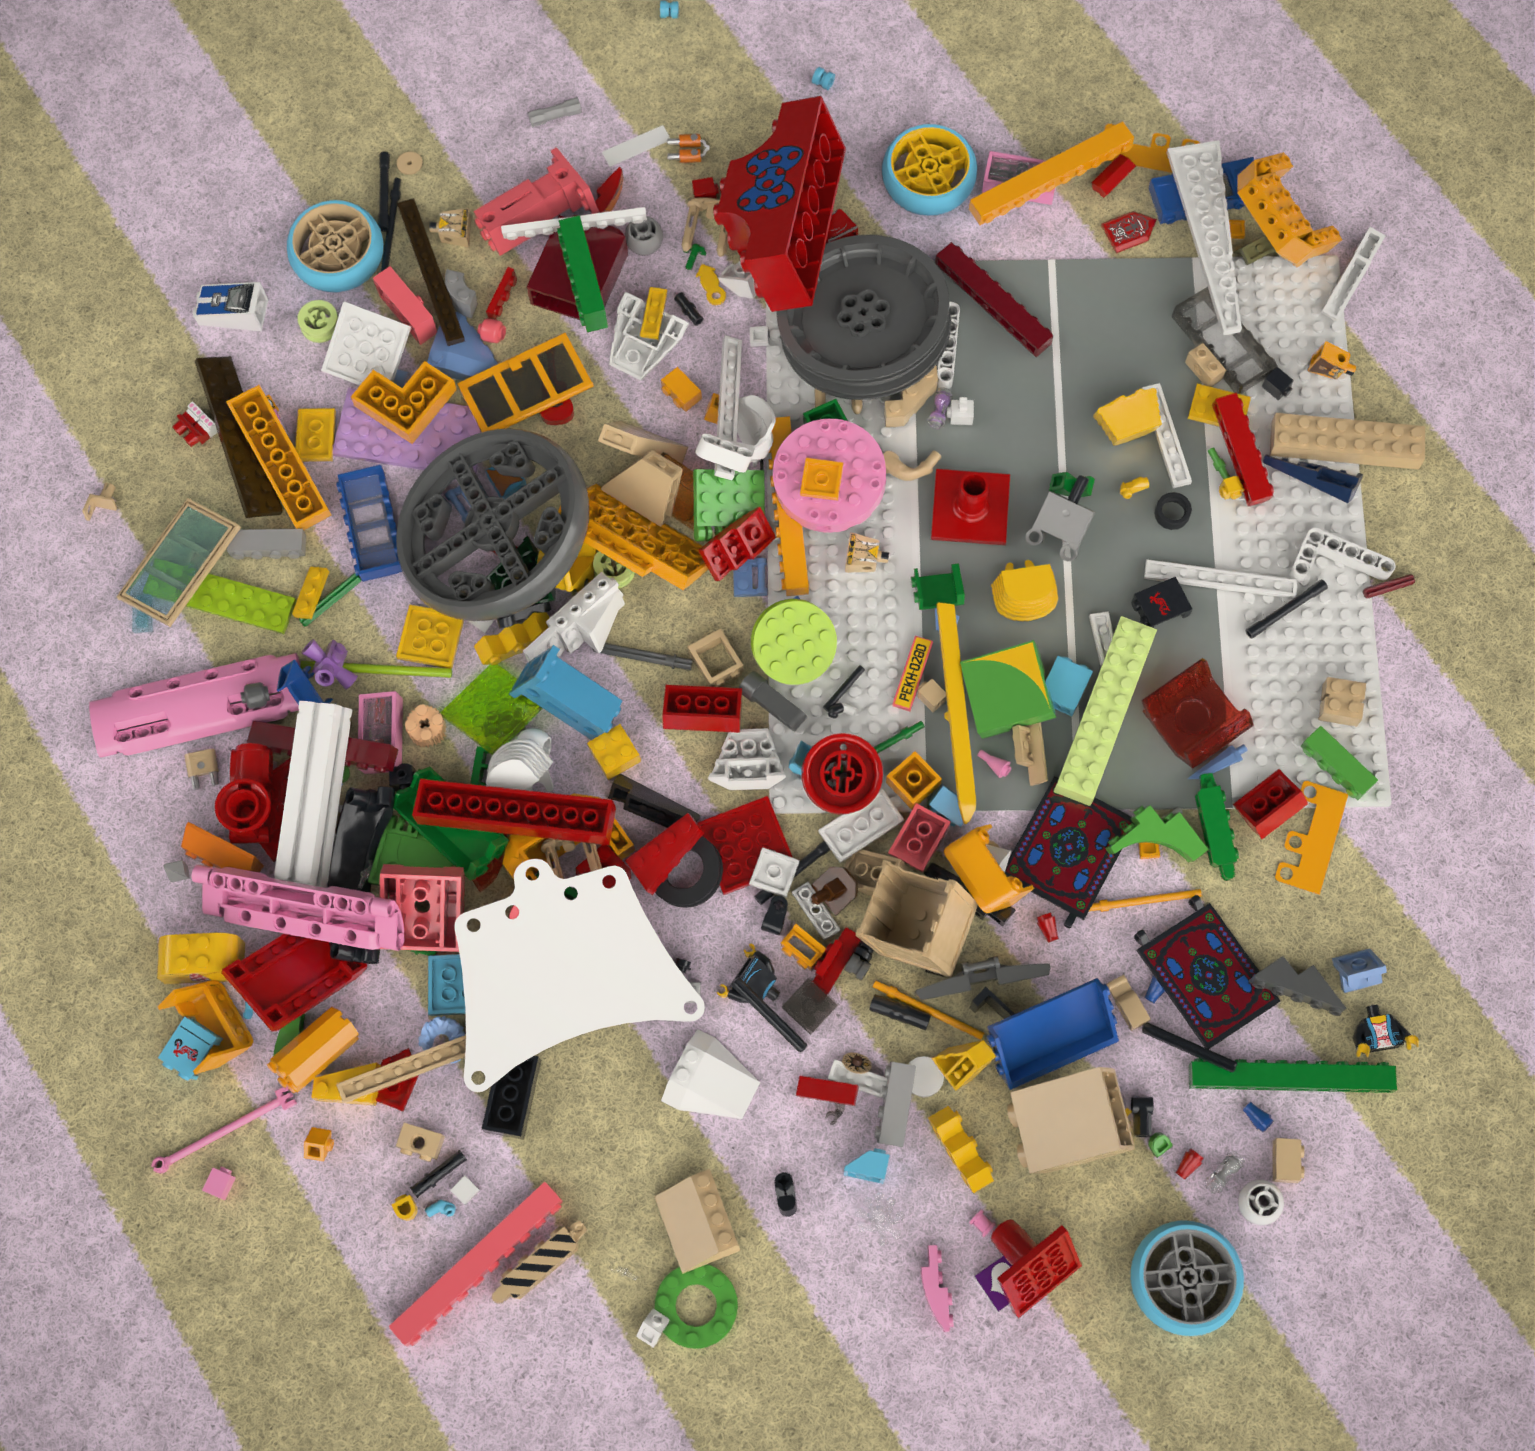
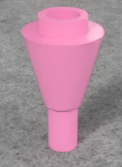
(999, 766)

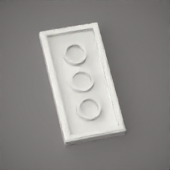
(858, 829)

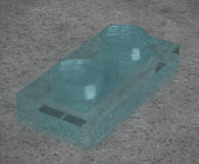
(141, 622)

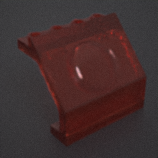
(1195, 715)

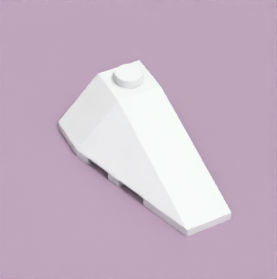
(738, 281)

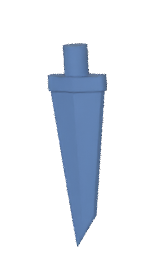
(1226, 758)

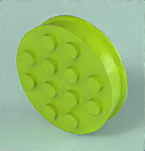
(793, 641)

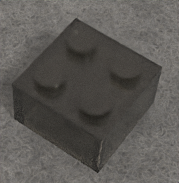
(810, 1006)

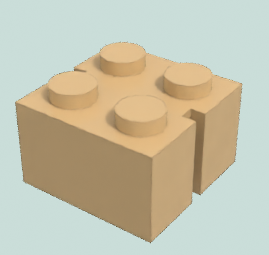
(1343, 703)

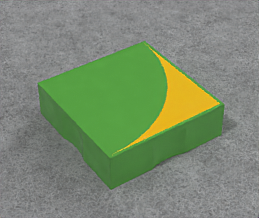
(1007, 689)

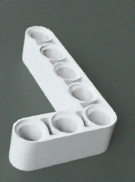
(944, 369)
(1339, 555)

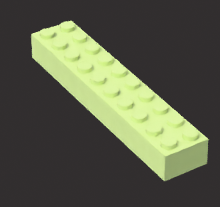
(1105, 711)

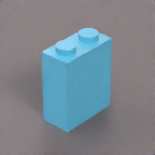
(1067, 684)

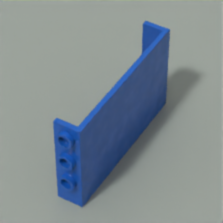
(1053, 1033)

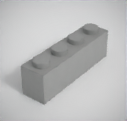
(268, 543)
(896, 1104)

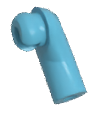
(441, 1206)

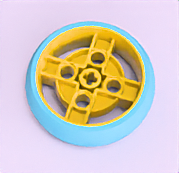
(938, 147)

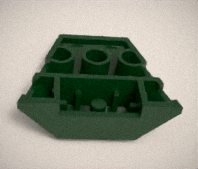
(529, 554)

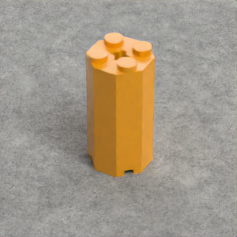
(313, 1050)

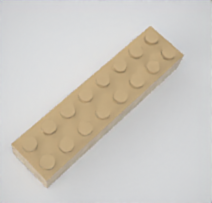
(1347, 441)

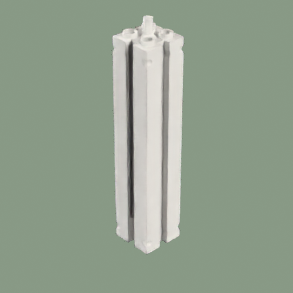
(313, 793)

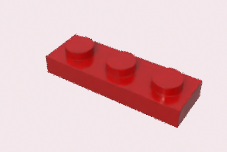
(502, 294)

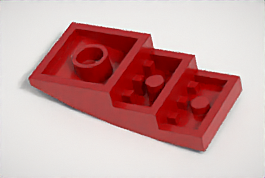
(737, 544)

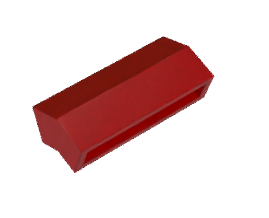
(1112, 175)

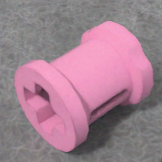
(982, 1223)

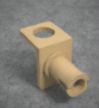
(103, 501)

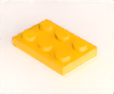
(1203, 398)
(315, 434)

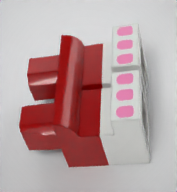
(197, 423)

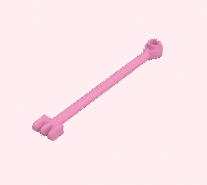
(281, 1100)

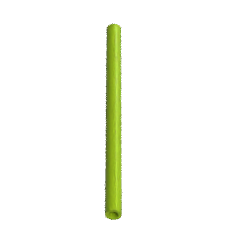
(390, 669)

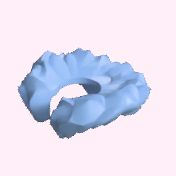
(439, 1026)

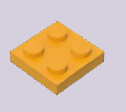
(821, 479)

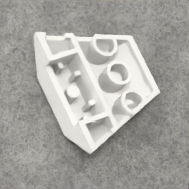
(748, 761)

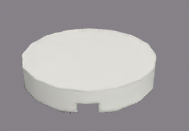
(927, 1077)

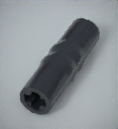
(900, 1012)

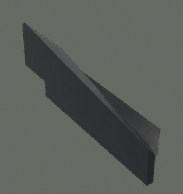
(647, 802)
(1001, 916)

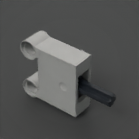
(1064, 518)

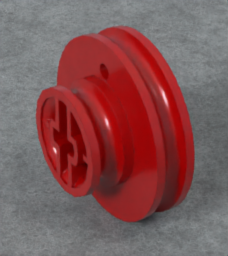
(865, 774)

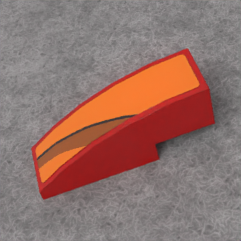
(609, 191)

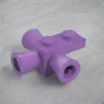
(329, 664)

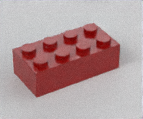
(702, 708)

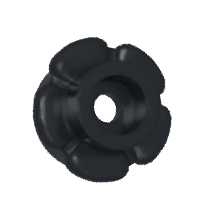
(682, 965)

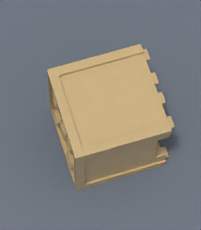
(917, 919)

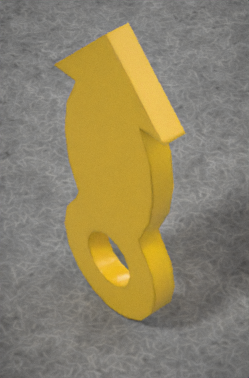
(711, 284)

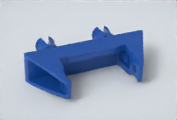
(298, 684)

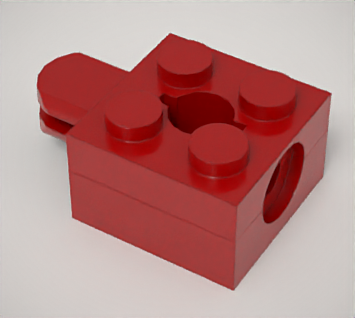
(607, 858)

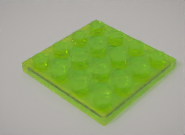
(487, 710)

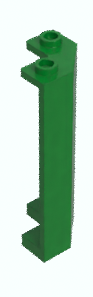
(460, 846)

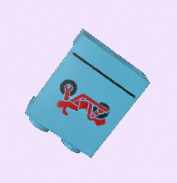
(188, 1047)

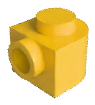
(1231, 488)
(405, 1207)

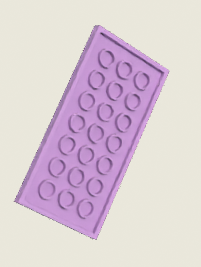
(367, 439)

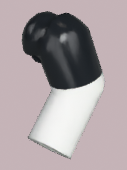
(841, 707)

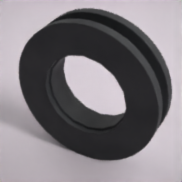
(705, 887)

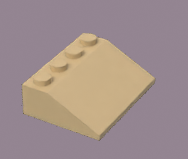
(696, 1221)

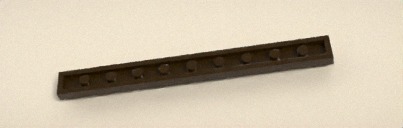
(431, 272)

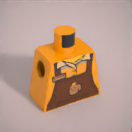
(1331, 361)

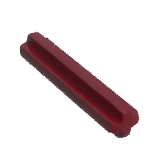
(1388, 586)

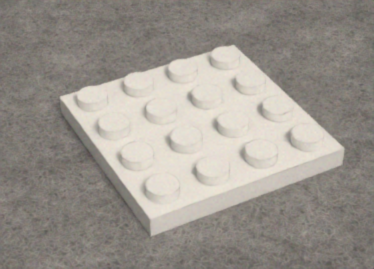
(365, 343)

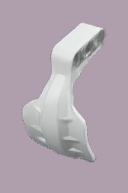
(754, 430)

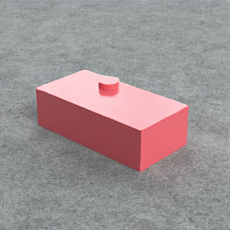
(405, 305)

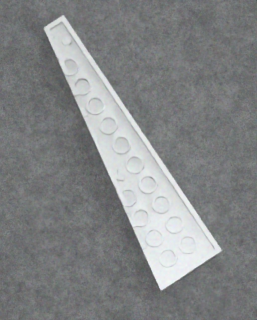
(1202, 194)

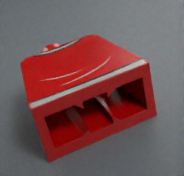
(841, 226)

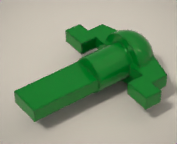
(695, 249)

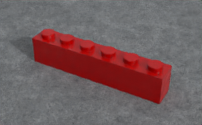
(1242, 449)

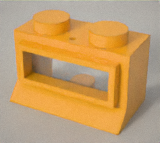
(802, 947)

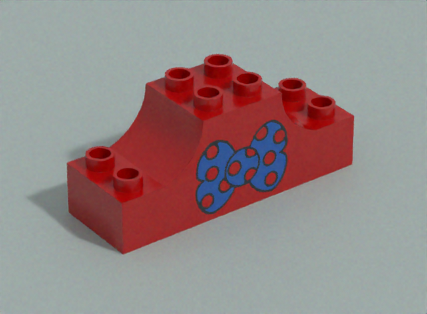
(782, 203)

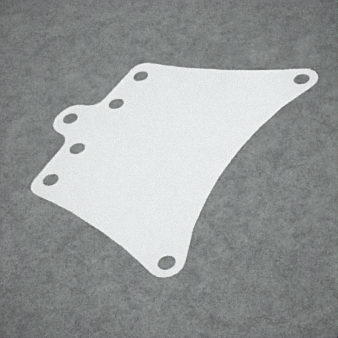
(561, 969)

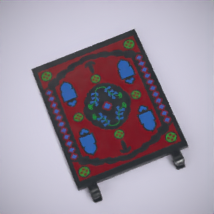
(1066, 851)
(1206, 974)

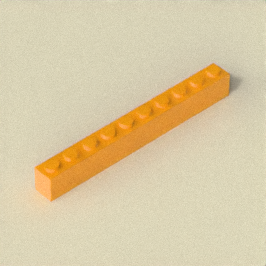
(1051, 173)
(789, 530)

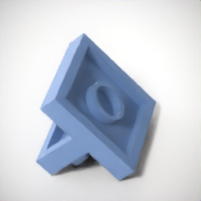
(1359, 970)

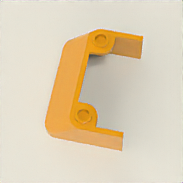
(982, 873)
(217, 1012)

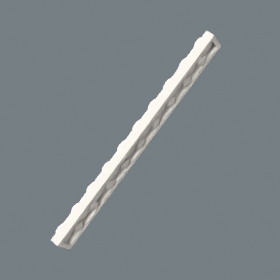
(728, 397)

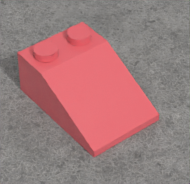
(919, 837)

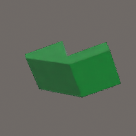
(1063, 483)

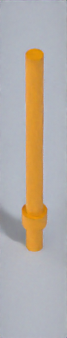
(1105, 905)
(892, 992)

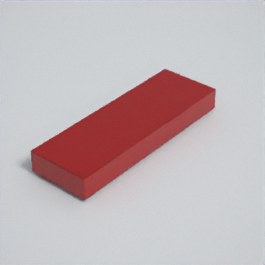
(827, 1090)

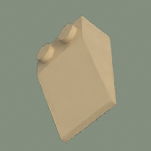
(866, 868)

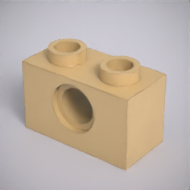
(1205, 365)
(410, 1134)

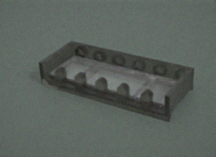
(1238, 352)

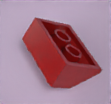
(1270, 804)

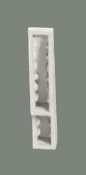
(1353, 274)

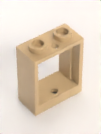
(707, 643)

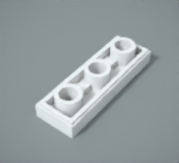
(822, 920)

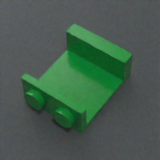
(938, 588)

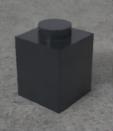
(1278, 383)

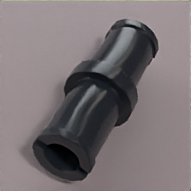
(688, 308)

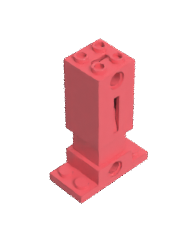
(534, 202)

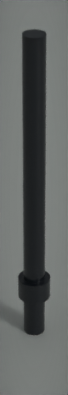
(395, 195)

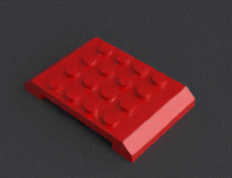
(289, 978)

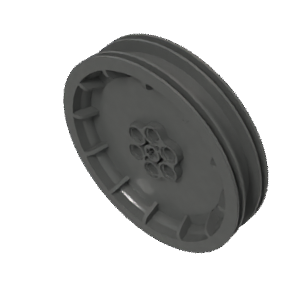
(883, 360)

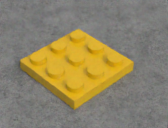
(429, 637)

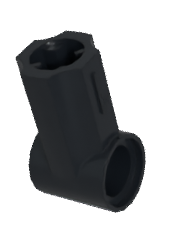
(1142, 1109)

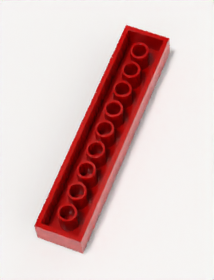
(514, 811)

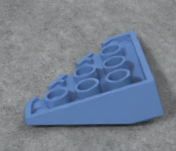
(464, 358)

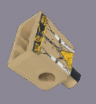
(453, 227)
(863, 554)

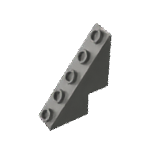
(1305, 987)

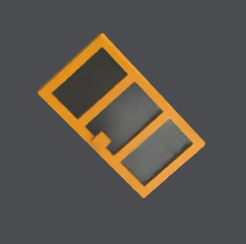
(525, 384)

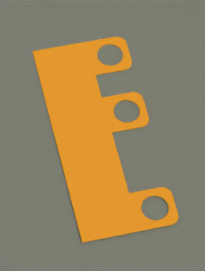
(1151, 157)
(1319, 843)

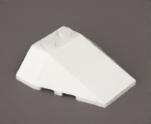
(638, 354)
(710, 1080)

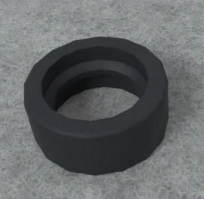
(1176, 498)

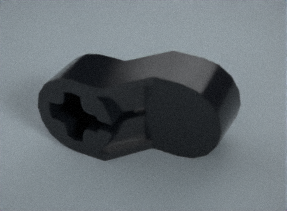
(788, 1203)

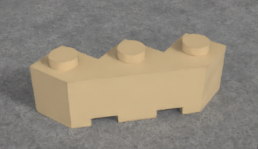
(912, 399)

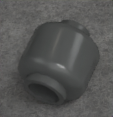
(255, 695)

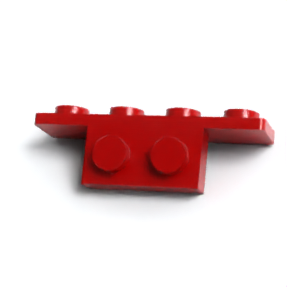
(836, 959)

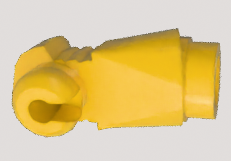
(1133, 486)

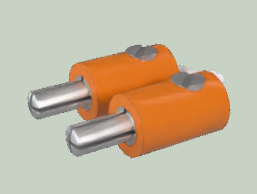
(687, 141)

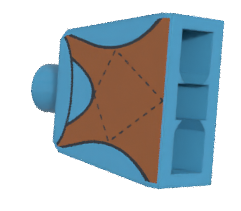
(504, 485)

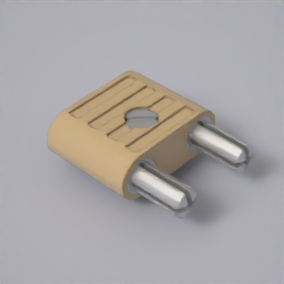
(201, 764)

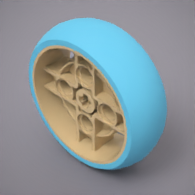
(334, 246)

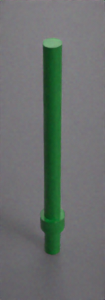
(905, 733)

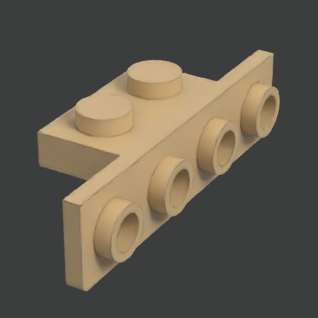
(1030, 751)

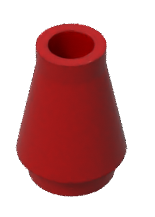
(1048, 926)
(1189, 1163)

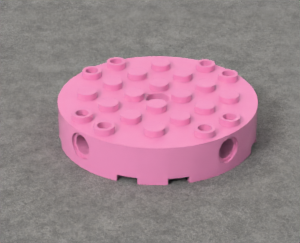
(861, 481)

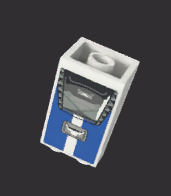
(231, 306)

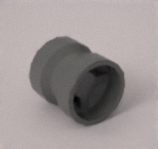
(857, 967)

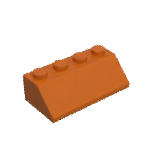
(216, 851)

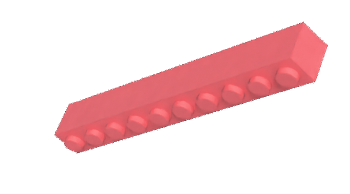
(475, 1264)

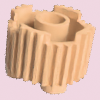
(423, 716)

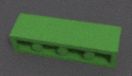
(1338, 763)

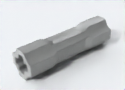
(567, 108)

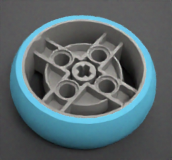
(1193, 1318)

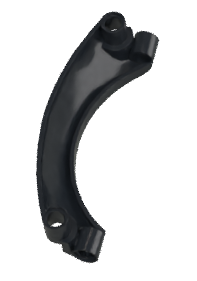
(356, 841)

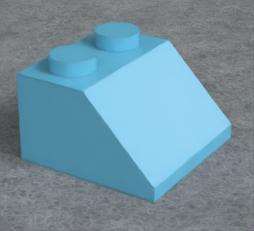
(869, 1166)

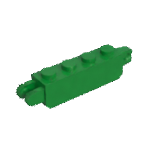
(1215, 826)

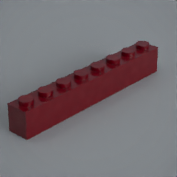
(994, 299)
(359, 752)

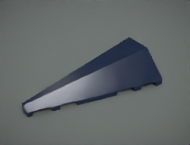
(1333, 482)

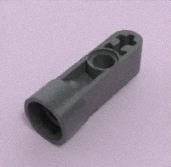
(757, 690)

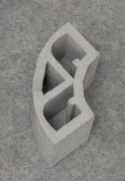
(461, 296)

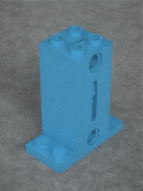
(567, 694)

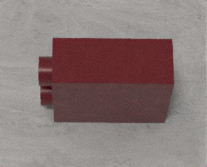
(550, 282)

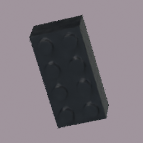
(512, 1100)

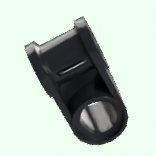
(774, 918)

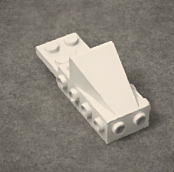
(585, 618)

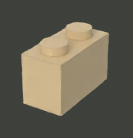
(1287, 1160)

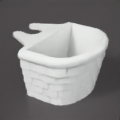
(519, 766)

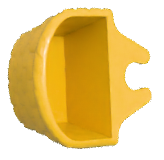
(1130, 416)
(580, 570)
(1025, 592)

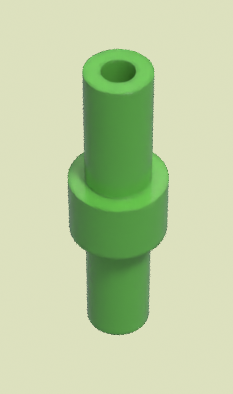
(1218, 464)

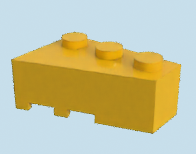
(963, 1062)
(326, 1089)

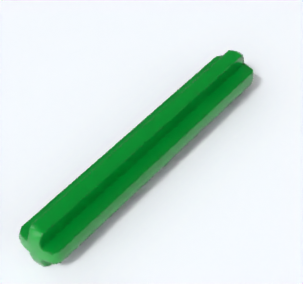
(332, 598)

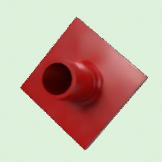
(970, 507)
(1035, 1266)

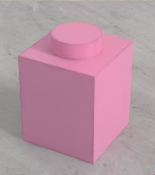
(219, 1183)

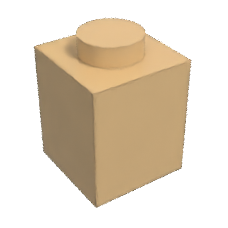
(931, 695)

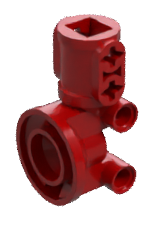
(249, 775)

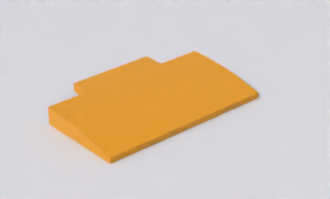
(640, 542)

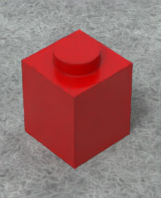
(705, 188)

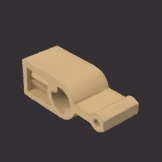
(1128, 1003)

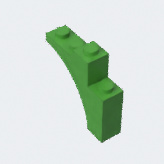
(1172, 833)

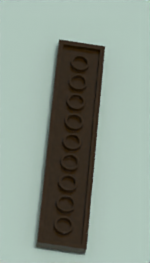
(251, 482)

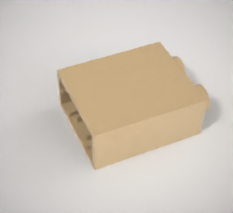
(1070, 1121)

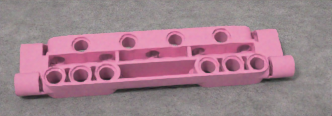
(192, 703)
(300, 908)

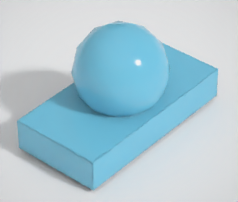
(796, 761)

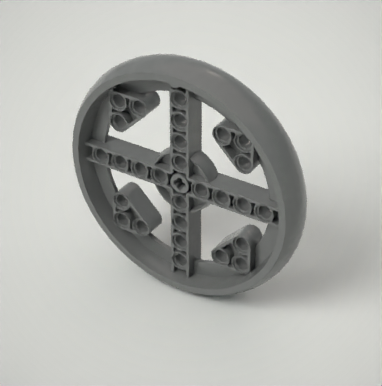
(492, 524)

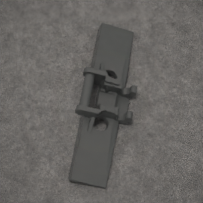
(994, 971)

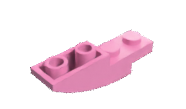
(936, 1297)

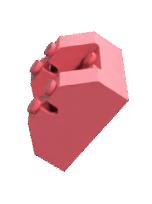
(435, 927)

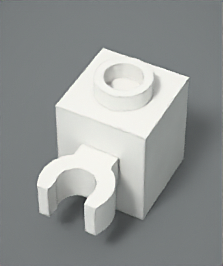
(961, 411)

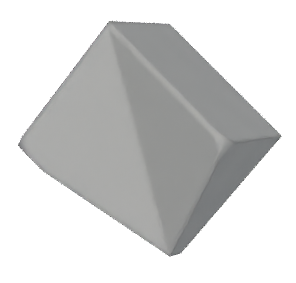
(177, 871)

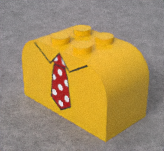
(197, 956)

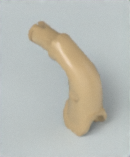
(903, 472)

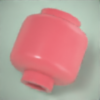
(492, 330)

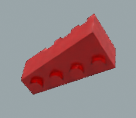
(664, 852)

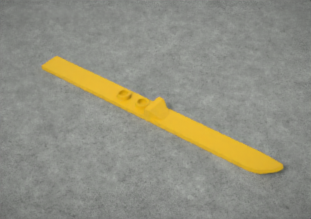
(956, 710)

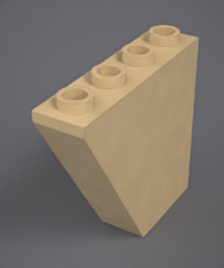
(639, 441)
(647, 487)

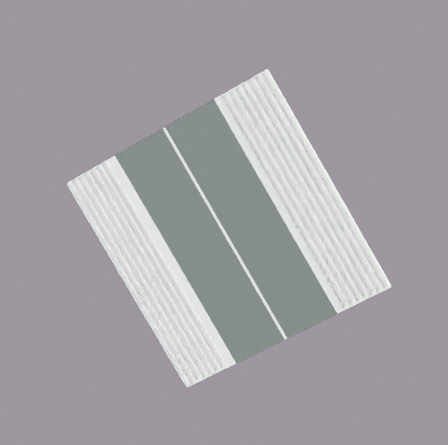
(1038, 421)

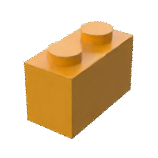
(681, 389)

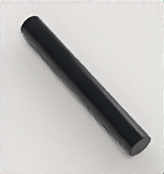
(845, 686)

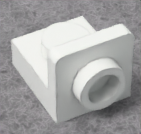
(652, 1327)

